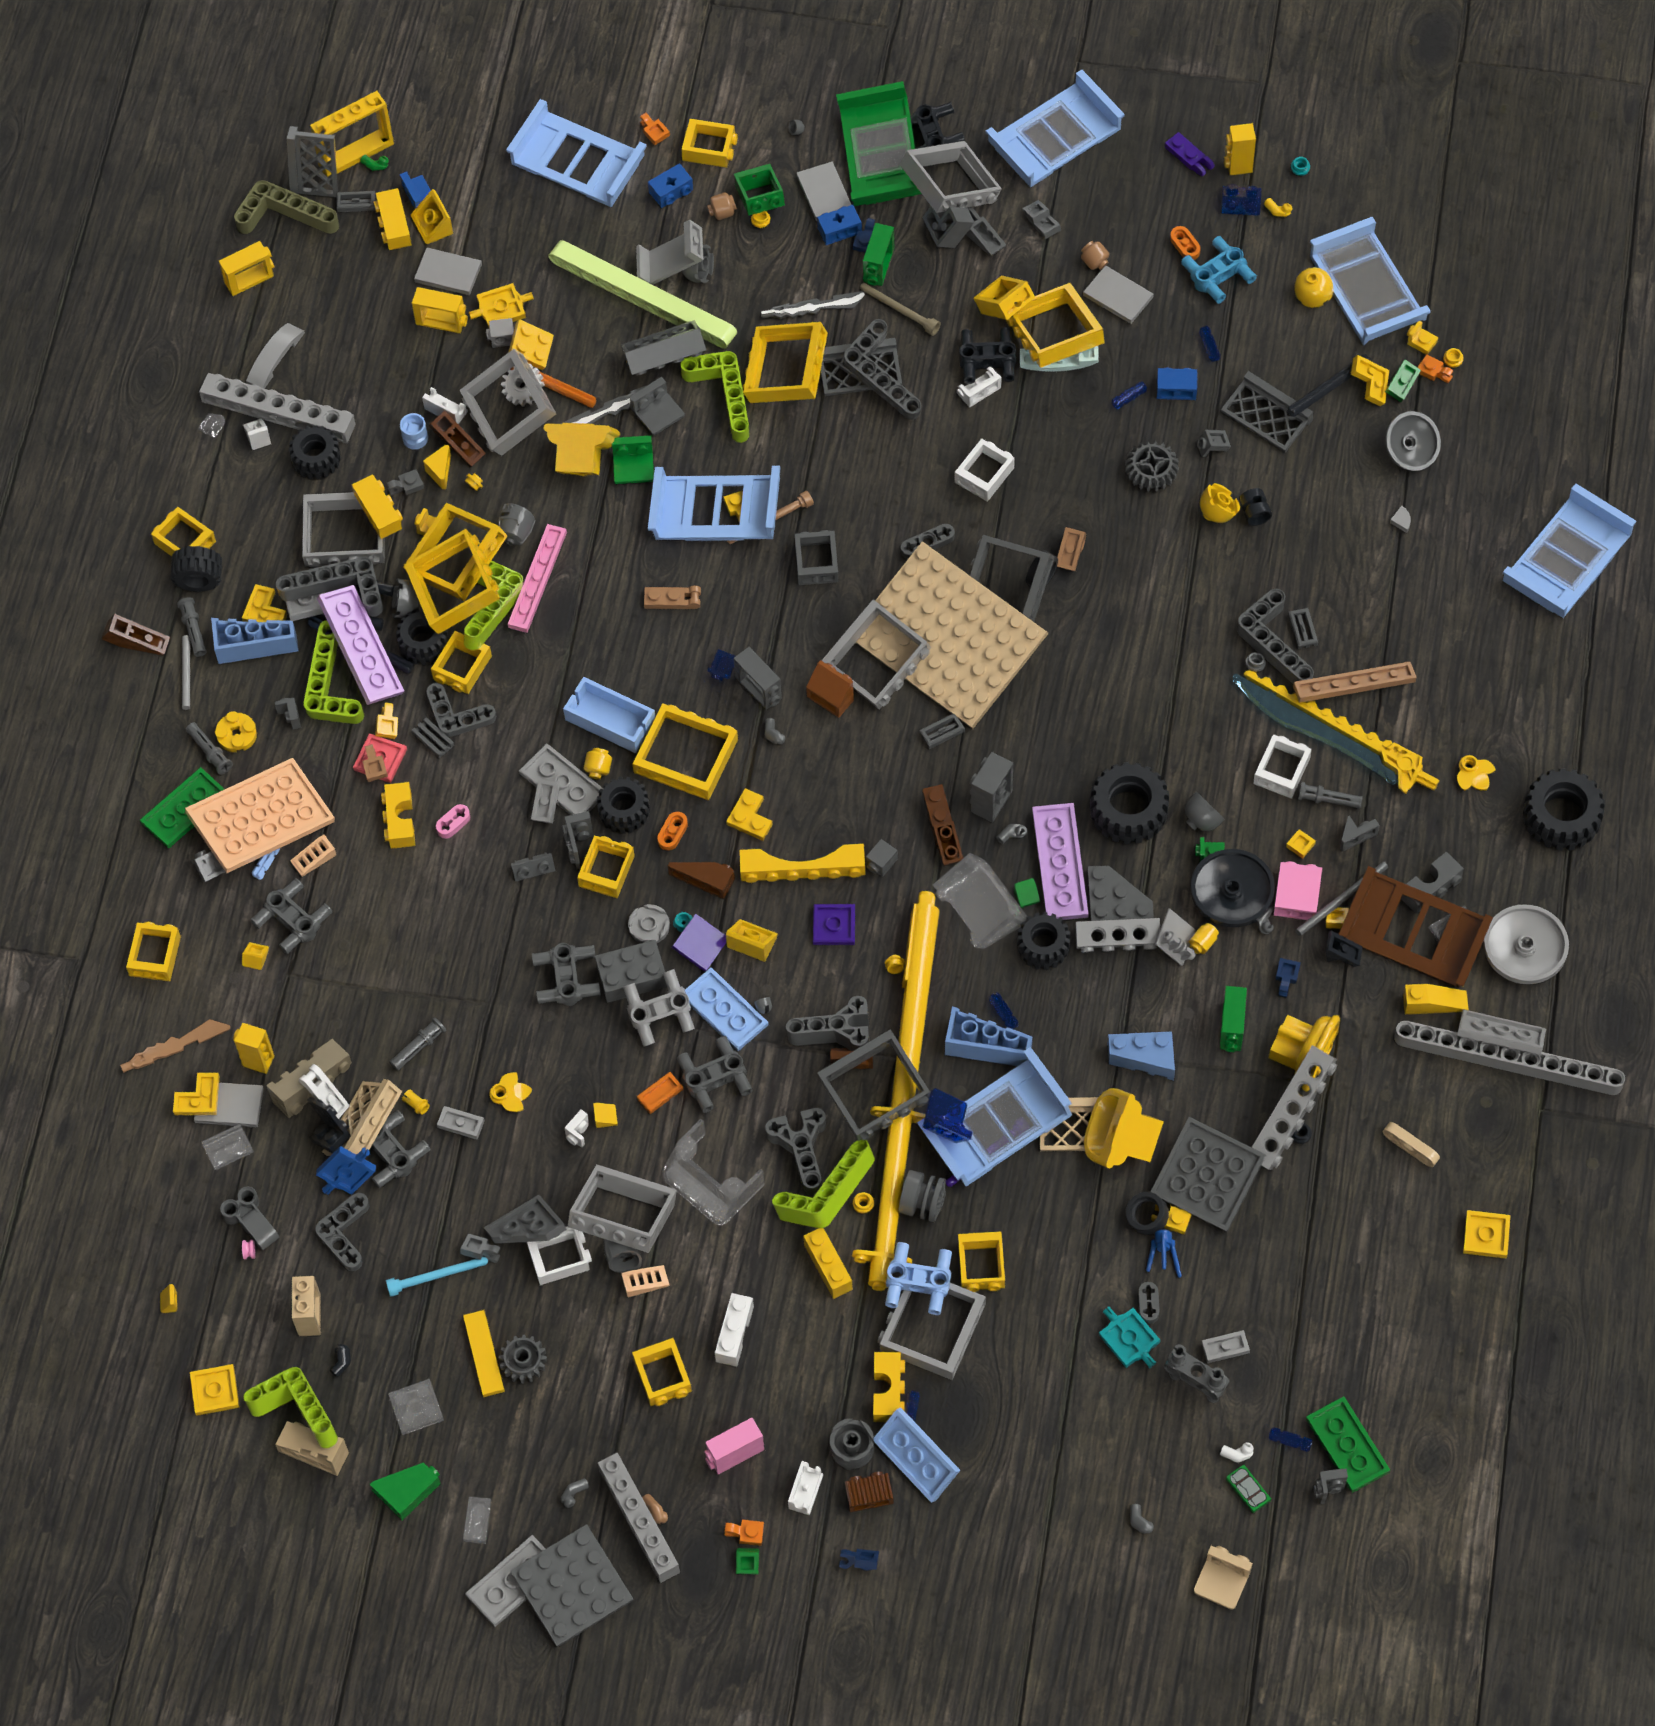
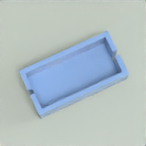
(609, 715)

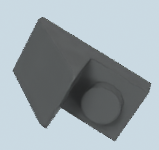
(1353, 836)

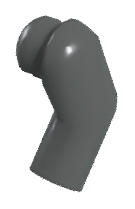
(771, 733)
(1011, 831)
(1138, 1522)

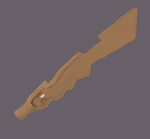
(174, 1045)

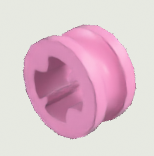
(248, 1249)

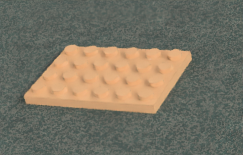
(259, 815)

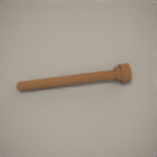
(804, 500)

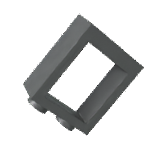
(816, 575)
(757, 678)

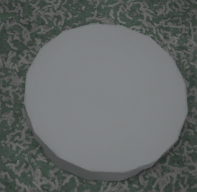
(649, 924)

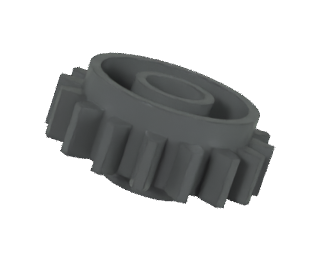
(525, 1369)

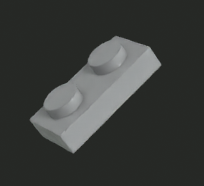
(545, 801)
(460, 1122)
(1225, 1346)

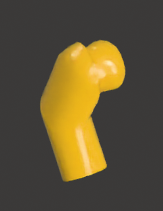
(1282, 211)

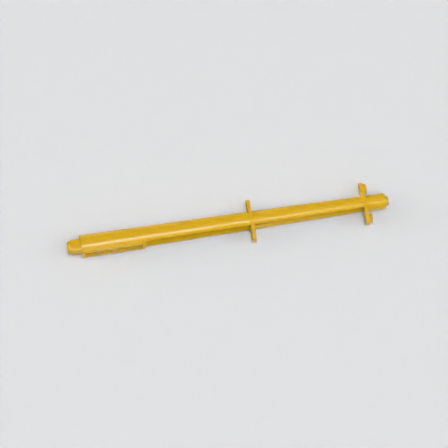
(916, 984)

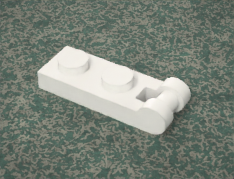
(324, 1090)

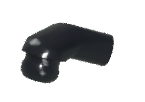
(344, 1359)

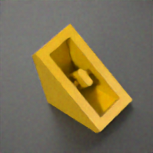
(438, 466)

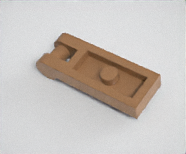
(672, 597)

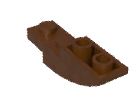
(942, 825)

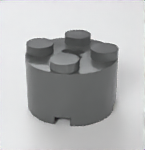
(855, 1432)

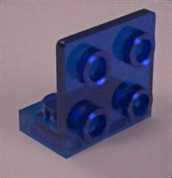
(946, 1117)

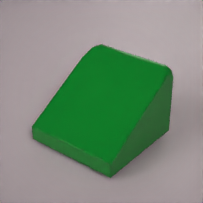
(1026, 893)
(747, 1561)

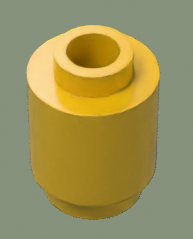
(1203, 938)

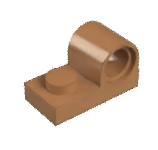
(1070, 548)

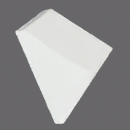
(257, 434)

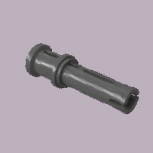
(190, 619)
(213, 754)
(1355, 801)
(424, 1038)

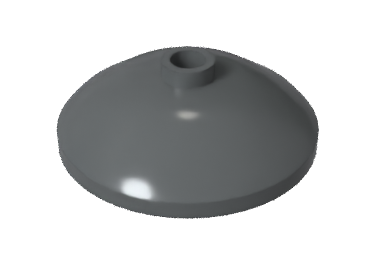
(1422, 439)

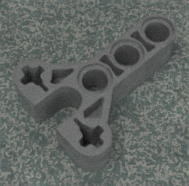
(823, 1029)
(789, 1139)

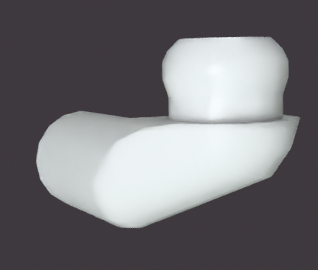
(1239, 1454)

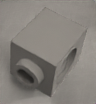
(500, 332)

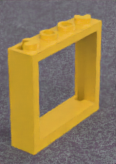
(348, 115)
(1049, 300)
(815, 332)
(434, 557)
(471, 573)
(673, 778)

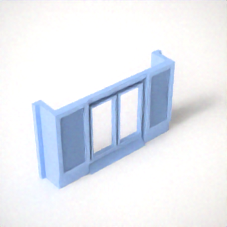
(543, 135)
(674, 504)

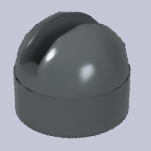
(796, 127)
(763, 1005)

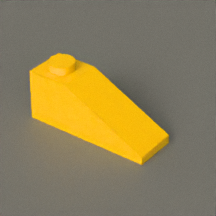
(1433, 999)

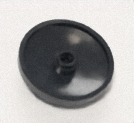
(1232, 888)

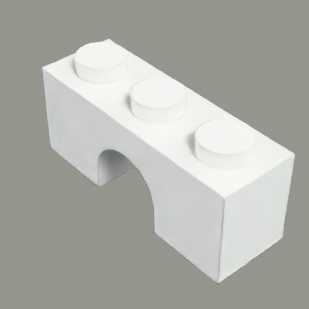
(733, 1329)

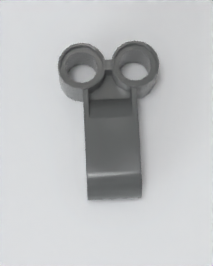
(250, 1218)

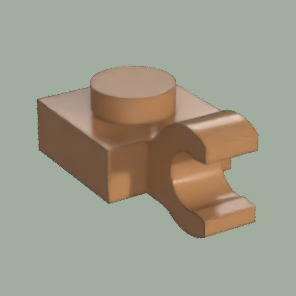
(374, 765)

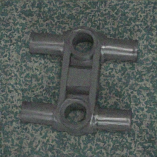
(291, 916)
(566, 974)
(714, 1074)
(392, 1152)
(1211, 1382)

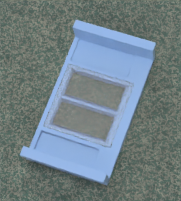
(1058, 130)
(1570, 552)
(1004, 1119)

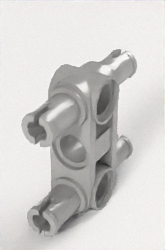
(658, 1007)

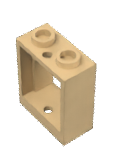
(307, 1309)

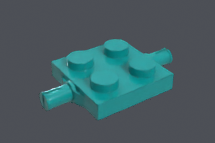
(1129, 1337)

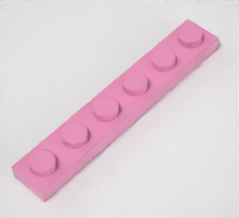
(537, 578)

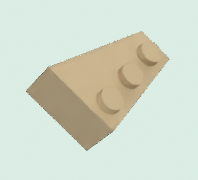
(301, 1444)

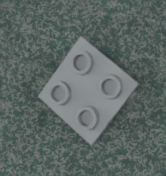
(1175, 938)

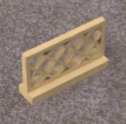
(1078, 1105)
(372, 1114)

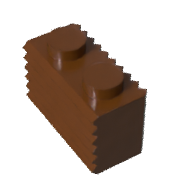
(869, 1491)

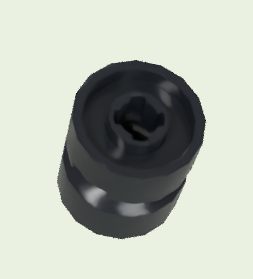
(1255, 506)

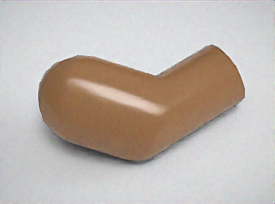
(655, 1509)

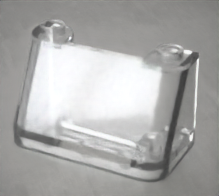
(980, 900)

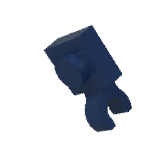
(863, 237)
(1287, 973)
(862, 1559)

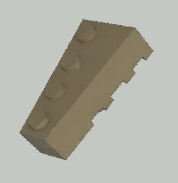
(290, 1094)

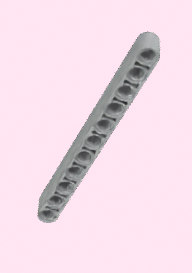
(1517, 1065)

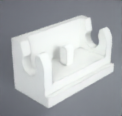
(980, 388)
(437, 404)
(805, 1488)

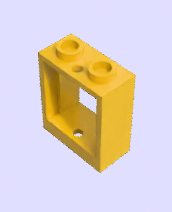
(706, 156)
(242, 260)
(1006, 292)
(439, 310)
(205, 539)
(456, 682)
(598, 883)
(153, 970)
(981, 1241)
(655, 1353)

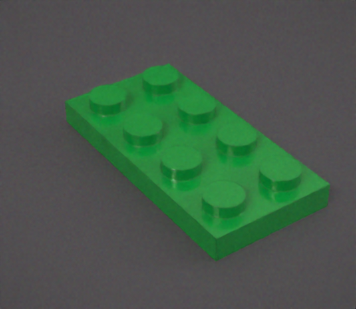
(168, 819)
(1348, 1444)

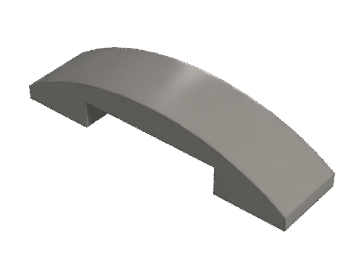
(272, 354)

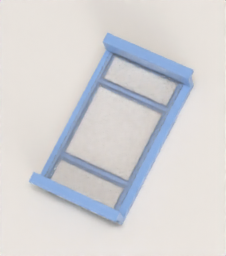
(1366, 281)

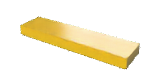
(483, 1353)

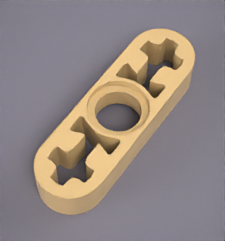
(1411, 1144)

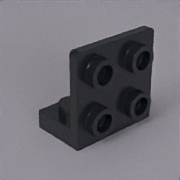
(333, 1131)

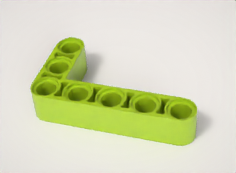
(731, 388)
(488, 618)
(323, 679)
(832, 1195)
(288, 1386)

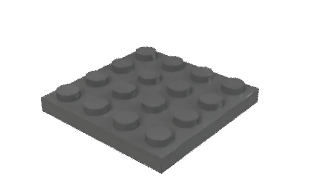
(1208, 1174)
(571, 1585)

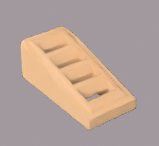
(323, 856)
(640, 1289)

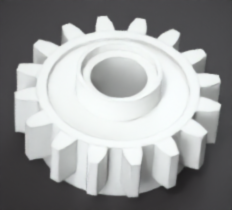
(513, 390)

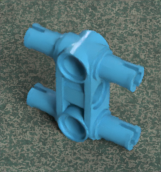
(1218, 269)

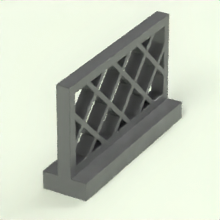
(296, 159)
(836, 353)
(1273, 396)

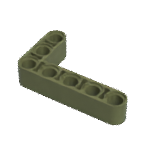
(268, 195)

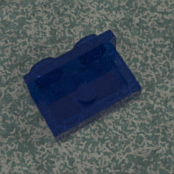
(1241, 200)

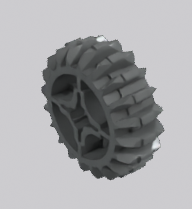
(1143, 473)

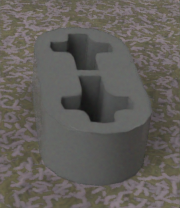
(1154, 1302)

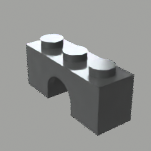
(1446, 873)

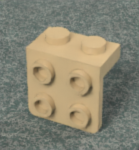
(1223, 1577)

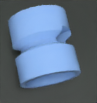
(414, 431)

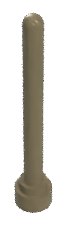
(930, 325)

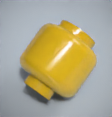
(597, 763)

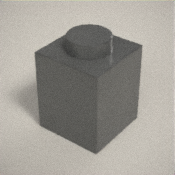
(881, 858)

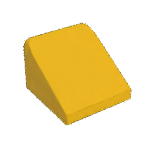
(254, 956)
(605, 1115)
(168, 1299)

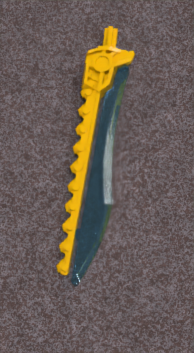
(1398, 763)

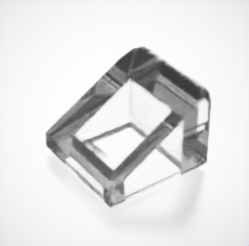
(212, 424)

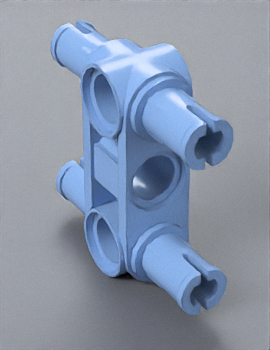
(918, 1278)

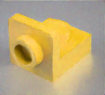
(1421, 339)
(423, 521)

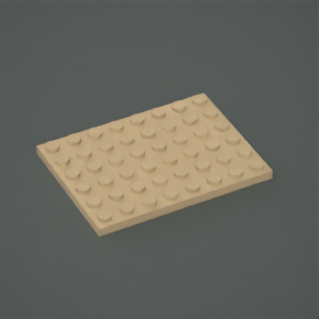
(971, 631)

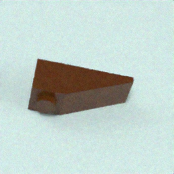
(456, 438)
(134, 636)
(704, 875)

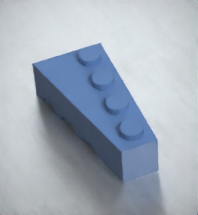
(252, 639)
(984, 1040)

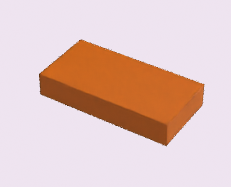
(660, 1092)

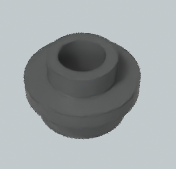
(1255, 662)

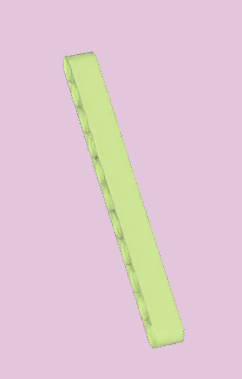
(641, 293)

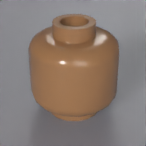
(722, 206)
(1095, 255)

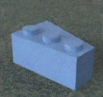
(1143, 1052)

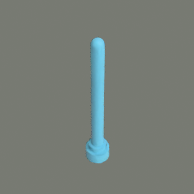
(395, 1286)

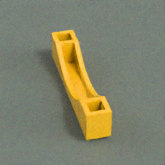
(759, 865)

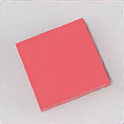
(390, 751)

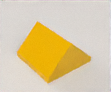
(432, 218)
(750, 939)

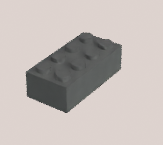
(663, 347)

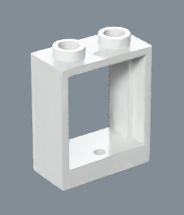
(975, 484)
(1277, 783)
(566, 1271)

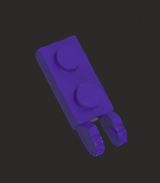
(1188, 154)

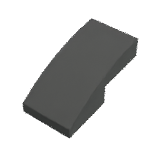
(1040, 218)

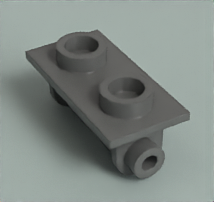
(537, 866)

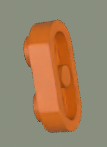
(1186, 244)
(672, 832)

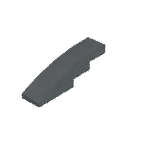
(984, 235)

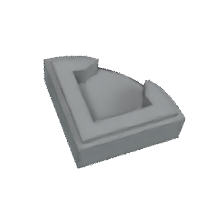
(1401, 519)

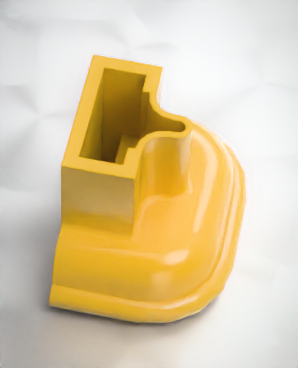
(580, 446)
(1297, 1037)
(1120, 1130)

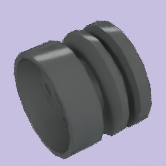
(921, 1195)

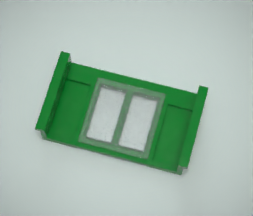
(876, 139)

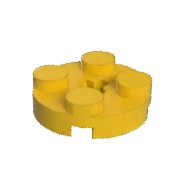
(232, 722)

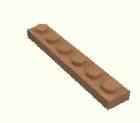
(1354, 682)

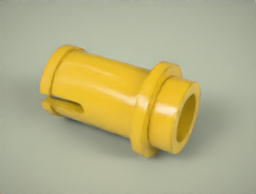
(420, 1105)

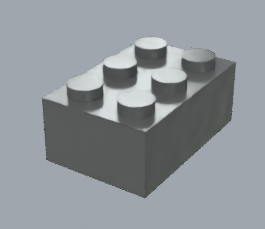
(991, 786)
(630, 965)

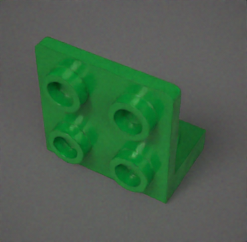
(633, 459)

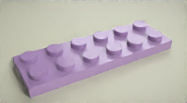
(360, 644)
(1060, 861)

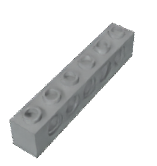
(1292, 1094)
(638, 1517)

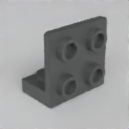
(655, 407)
(576, 828)

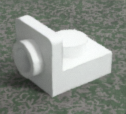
(576, 1126)

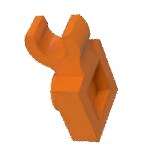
(654, 129)
(1434, 368)
(749, 1532)

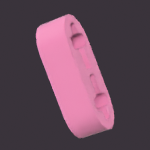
(455, 823)

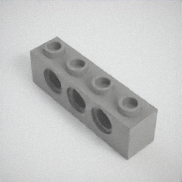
(1084, 929)

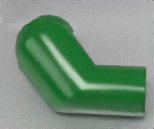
(380, 164)

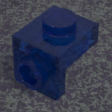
(722, 665)

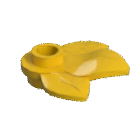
(1475, 776)
(513, 1092)

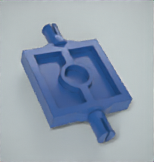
(345, 1170)

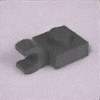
(408, 482)
(477, 1247)

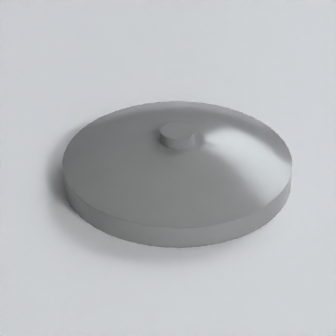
(1526, 944)

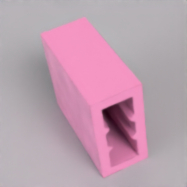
(1297, 890)
(734, 1446)

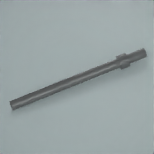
(1335, 903)

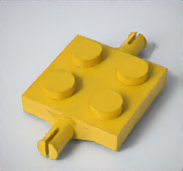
(501, 304)

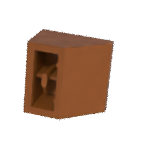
(830, 688)

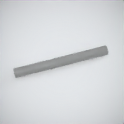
(185, 672)

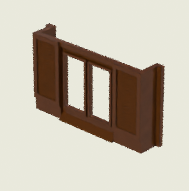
(1373, 912)

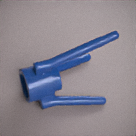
(1163, 1243)

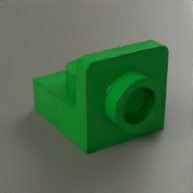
(1204, 849)

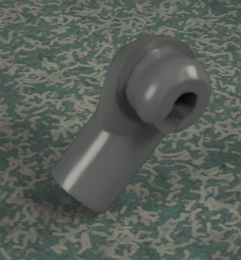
(1264, 923)
(571, 1490)

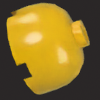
(1313, 287)
(1218, 504)

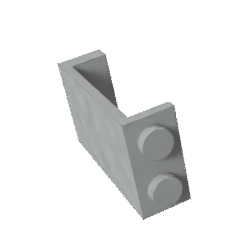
(671, 256)

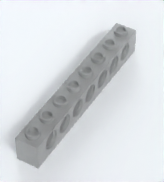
(268, 410)

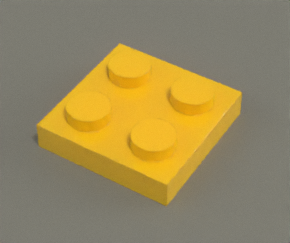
(532, 343)
(1486, 1234)
(214, 1389)

